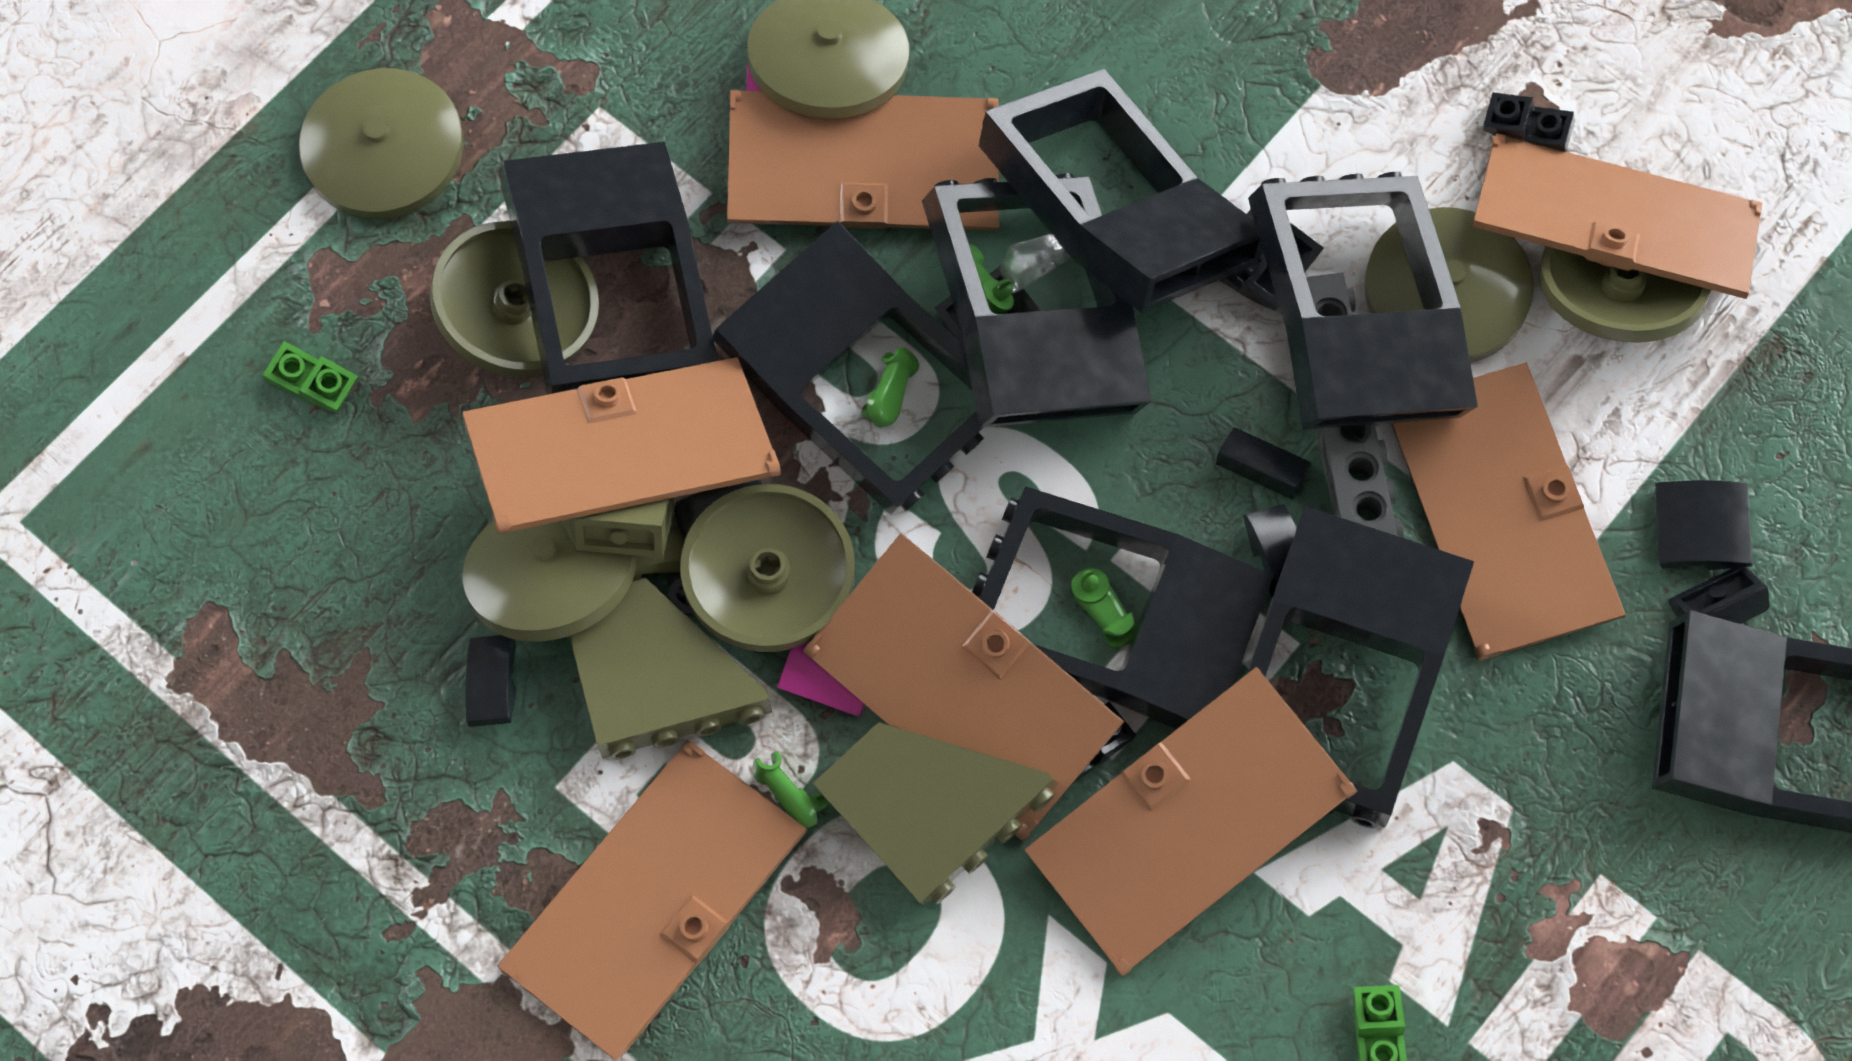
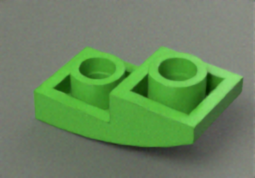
(309, 378)
(1379, 1023)

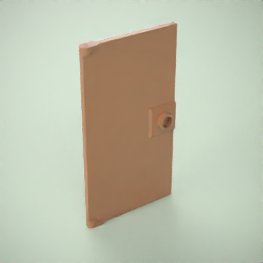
(853, 168)
(1619, 216)
(619, 444)
(1510, 504)
(959, 672)
(1190, 820)
(652, 900)

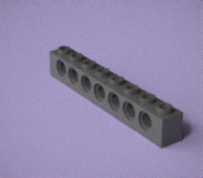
(1343, 456)

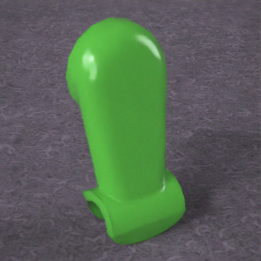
(996, 292)
(886, 401)
(1098, 599)
(794, 800)

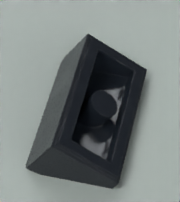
(1262, 462)
(1731, 596)

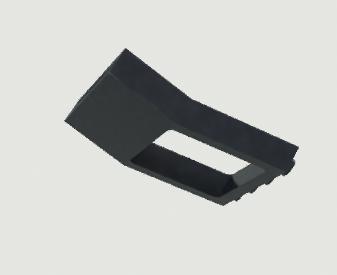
(596, 207)
(1139, 251)
(809, 322)
(1039, 361)
(1372, 363)
(1378, 596)
(1190, 626)
(1725, 715)

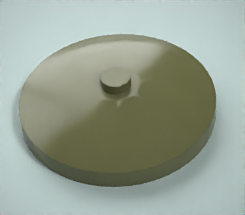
(828, 56)
(381, 143)
(1486, 272)
(1618, 301)
(485, 307)
(767, 567)
(538, 585)

